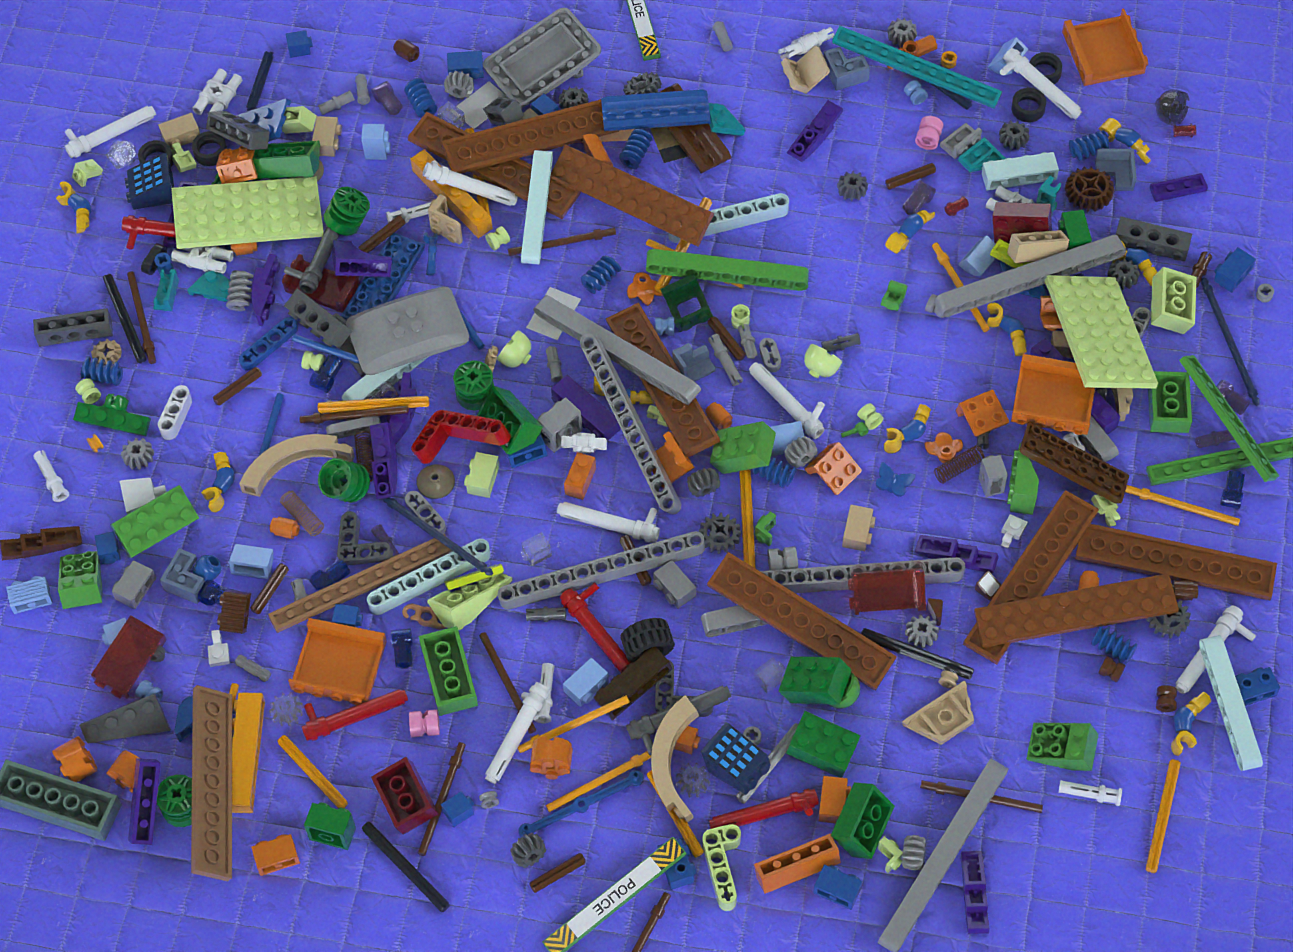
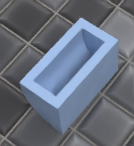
(998, 61)
(979, 257)
(784, 435)
(251, 561)

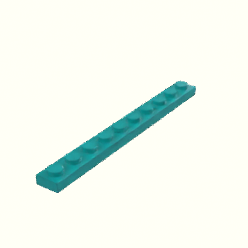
(917, 67)

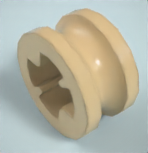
(948, 679)

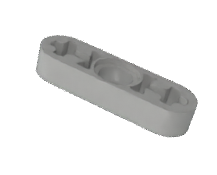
(352, 427)
(424, 505)

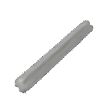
(774, 757)

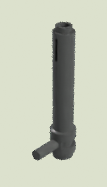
(313, 273)
(649, 723)

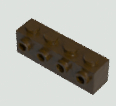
(634, 681)

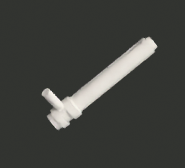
(1021, 65)
(85, 143)
(445, 176)
(809, 420)
(636, 529)
(1224, 627)
(532, 704)

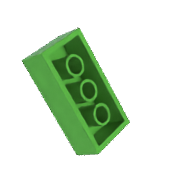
(154, 521)
(448, 671)

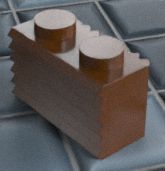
(234, 611)

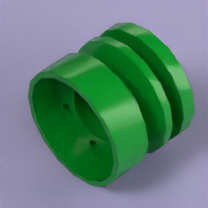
(346, 211)
(472, 384)
(343, 480)
(174, 809)

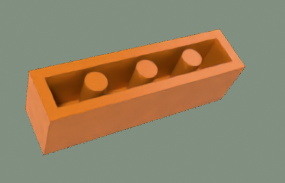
(797, 863)

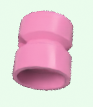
(929, 132)
(424, 723)

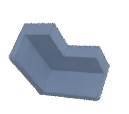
(846, 71)
(1119, 164)
(693, 363)
(178, 578)

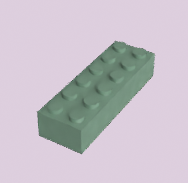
(57, 800)

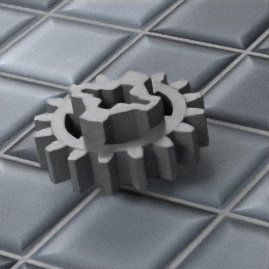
(643, 84)
(719, 534)
(1175, 624)

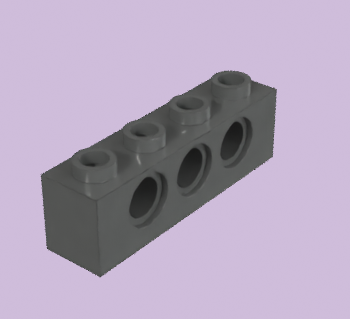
(237, 130)
(1140, 235)
(317, 318)
(73, 327)

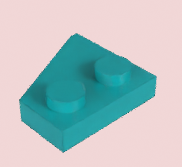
(723, 121)
(978, 154)
(211, 285)

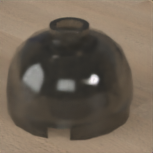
(1172, 106)

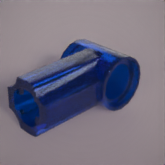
(325, 376)
(1232, 494)
(331, 575)
(211, 593)
(402, 645)

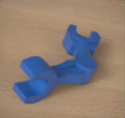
(431, 240)

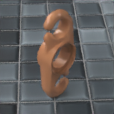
(433, 622)

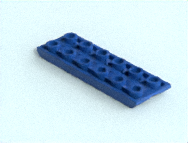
(655, 110)
(379, 290)

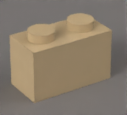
(181, 130)
(327, 132)
(857, 528)

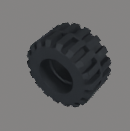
(645, 635)

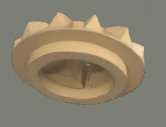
(114, 351)
(491, 357)

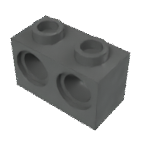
(503, 111)

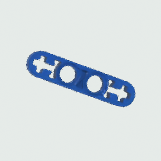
(266, 341)

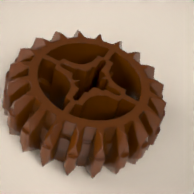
(1090, 194)

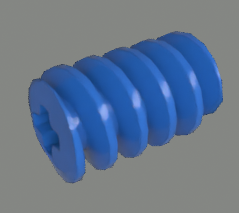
(420, 97)
(1088, 144)
(635, 148)
(599, 273)
(101, 372)
(776, 472)
(1114, 644)

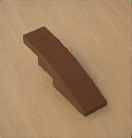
(41, 543)

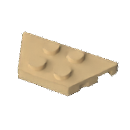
(943, 716)

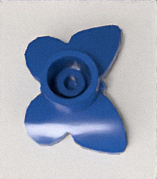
(893, 482)

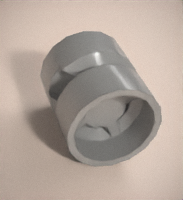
(782, 559)

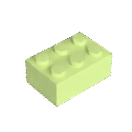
(1173, 300)

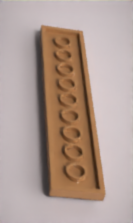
(211, 784)

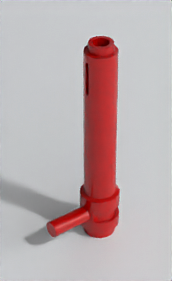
(144, 226)
(578, 609)
(325, 725)
(794, 803)

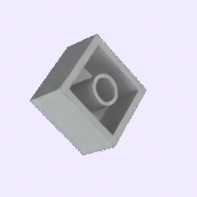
(559, 421)

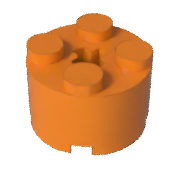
(551, 757)
(75, 760)
(123, 770)

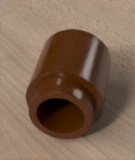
(406, 50)
(1185, 590)

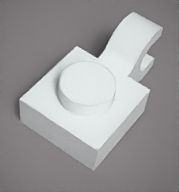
(1012, 529)
(218, 652)

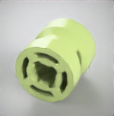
(497, 238)
(740, 316)
(312, 361)
(89, 393)
(870, 416)

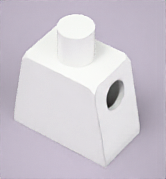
(139, 492)

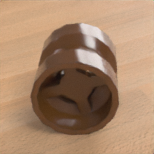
(1111, 669)
(1166, 698)

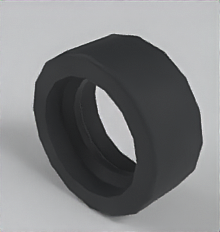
(1049, 59)
(1031, 94)
(205, 138)
(154, 146)

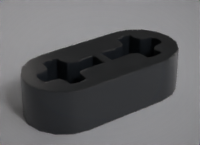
(148, 265)

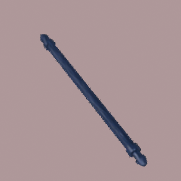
(1252, 392)
(481, 566)

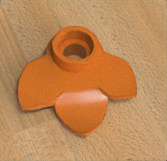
(643, 290)
(944, 447)

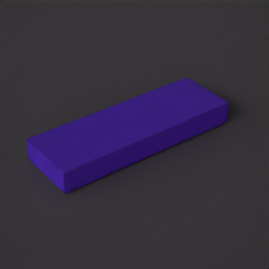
(1178, 187)

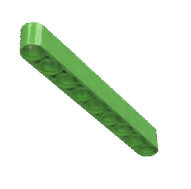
(727, 269)

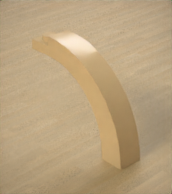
(1122, 396)
(287, 452)
(664, 742)

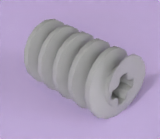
(238, 290)

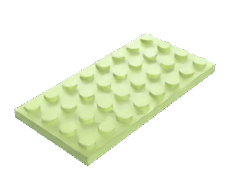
(247, 212)
(1100, 332)

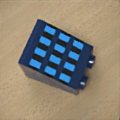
(150, 183)
(735, 759)

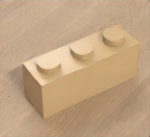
(1036, 245)

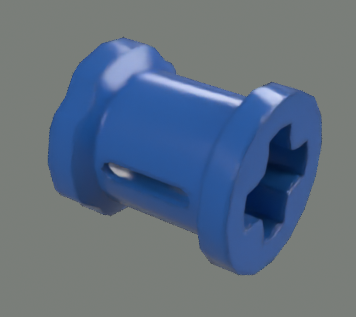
(163, 262)

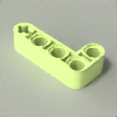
(722, 869)

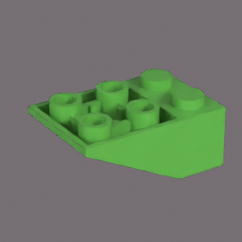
(1022, 485)
(80, 580)
(1063, 745)

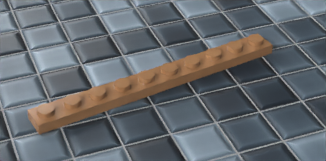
(357, 584)

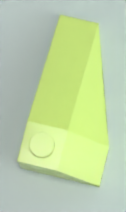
(464, 605)

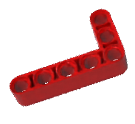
(459, 425)

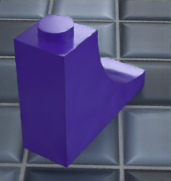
(354, 262)

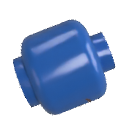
(207, 567)

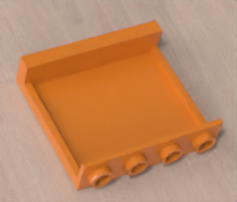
(1105, 49)
(1052, 395)
(338, 662)

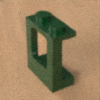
(681, 292)

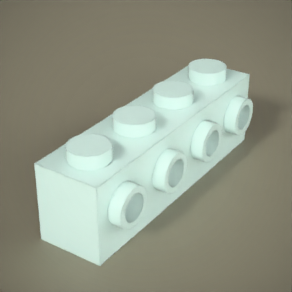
(1019, 170)

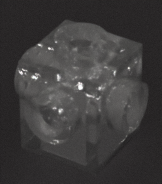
(122, 154)

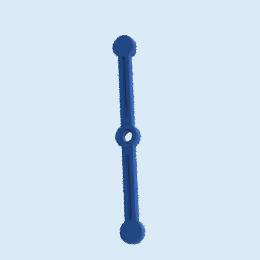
(635, 778)

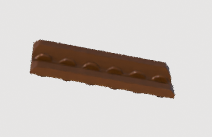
(698, 142)
(1074, 463)

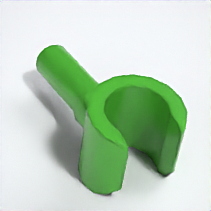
(860, 427)

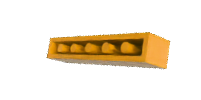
(457, 199)
(246, 749)

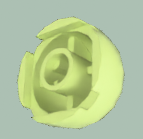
(516, 351)
(820, 362)

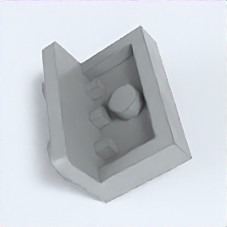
(961, 140)

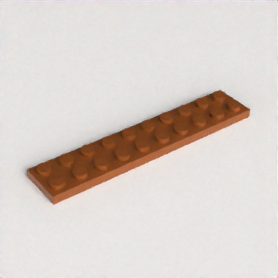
(523, 137)
(509, 175)
(632, 195)
(684, 421)
(1181, 560)
(1039, 562)
(1076, 610)
(800, 619)

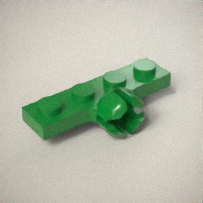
(112, 416)

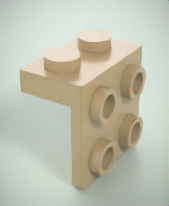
(807, 71)
(442, 223)

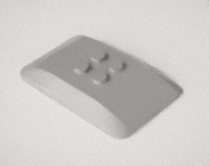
(542, 57)
(407, 330)

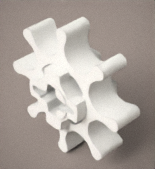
(584, 443)

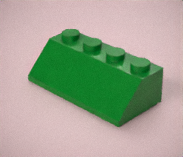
(287, 160)
(520, 423)

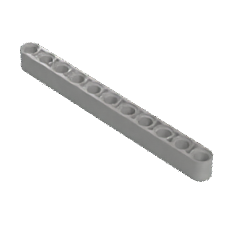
(1029, 275)
(619, 350)
(636, 429)
(591, 569)
(828, 573)
(943, 856)

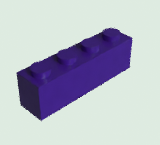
(593, 414)
(144, 801)

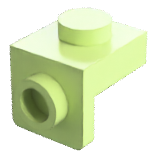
(85, 170)
(892, 852)

